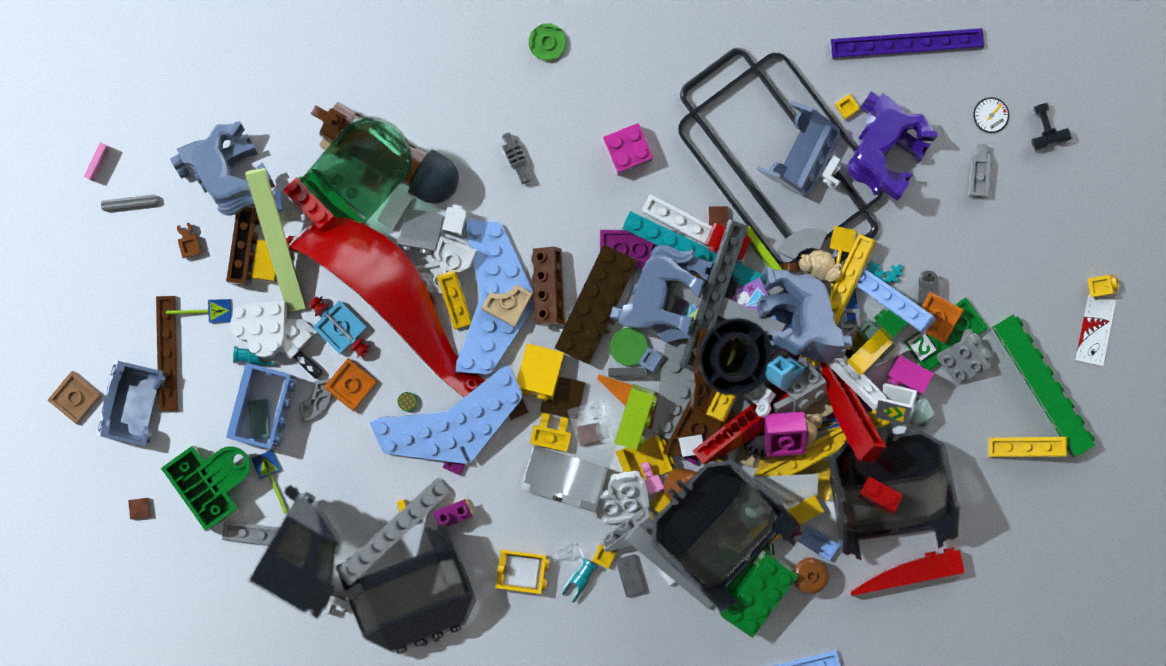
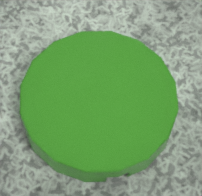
(547, 42)
(628, 346)

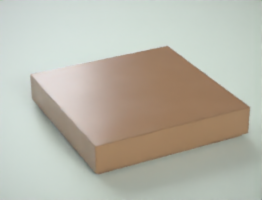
(74, 397)

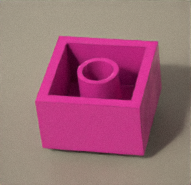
(628, 148)
(908, 375)
(785, 434)

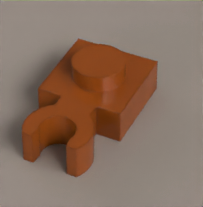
(188, 244)

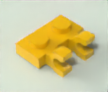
(550, 437)

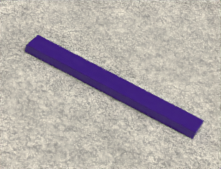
(907, 43)

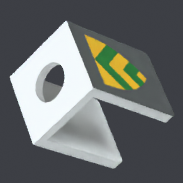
(898, 405)

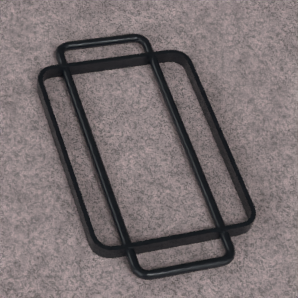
(694, 112)

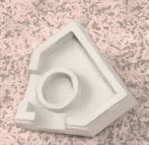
(454, 255)
(297, 336)

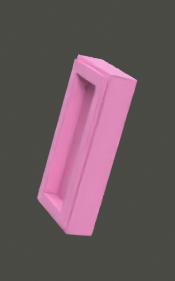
(96, 161)

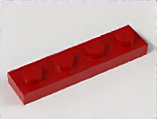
(310, 204)

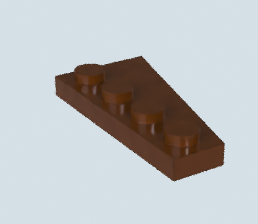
(702, 393)

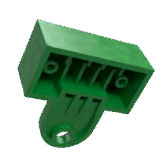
(207, 482)
(758, 592)

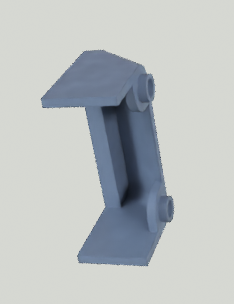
(808, 154)

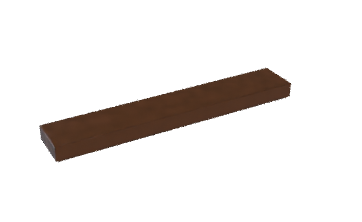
(167, 352)

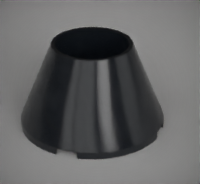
(750, 360)

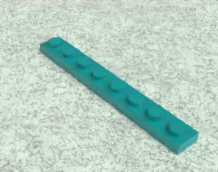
(660, 235)

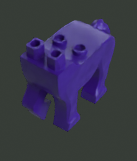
(885, 128)

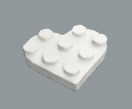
(261, 326)
(623, 498)

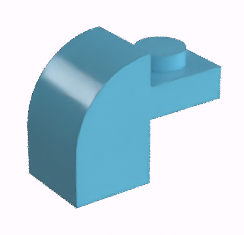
(783, 372)

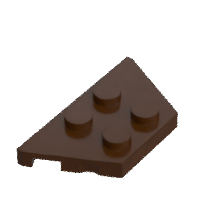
(691, 424)

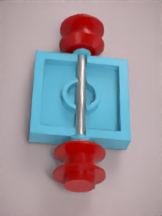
(339, 327)

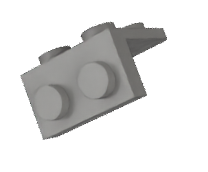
(420, 231)
(965, 357)
(807, 387)

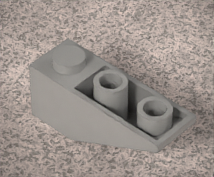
(615, 539)

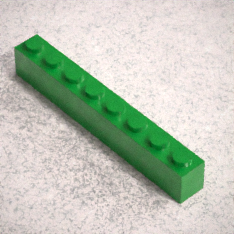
(1043, 386)

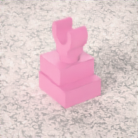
(652, 481)

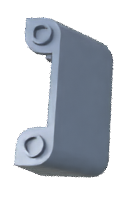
(129, 403)

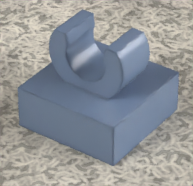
(651, 360)

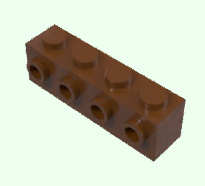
(242, 247)
(548, 286)

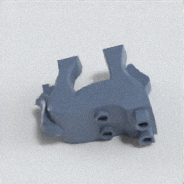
(210, 166)
(653, 292)
(812, 323)

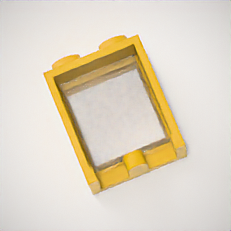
(522, 571)

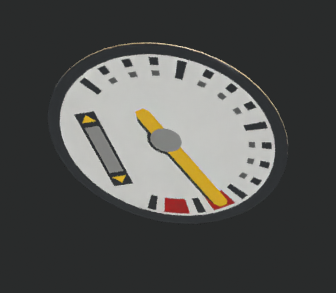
(991, 115)

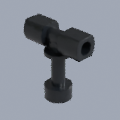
(1048, 135)

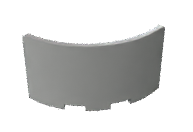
(565, 477)

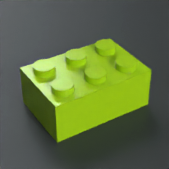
(635, 417)

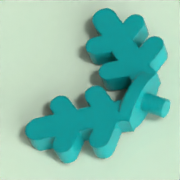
(896, 271)

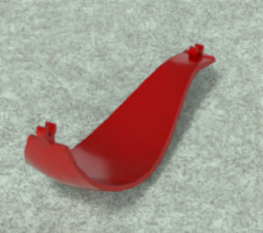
(390, 286)

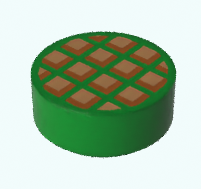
(407, 401)

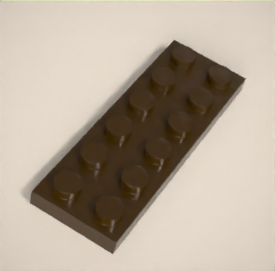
(594, 305)

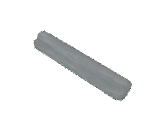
(129, 202)

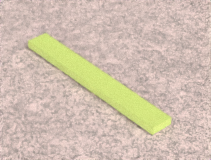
(275, 239)

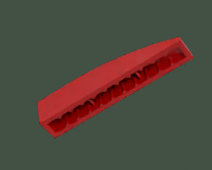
(852, 417)
(736, 432)
(914, 571)

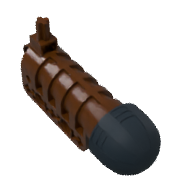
(431, 174)

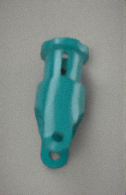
(245, 355)
(581, 577)

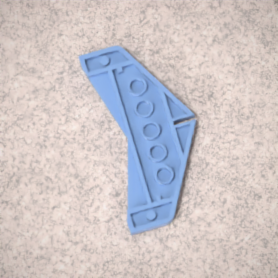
(496, 272)
(445, 433)

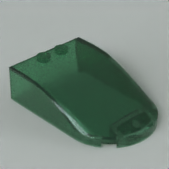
(364, 163)

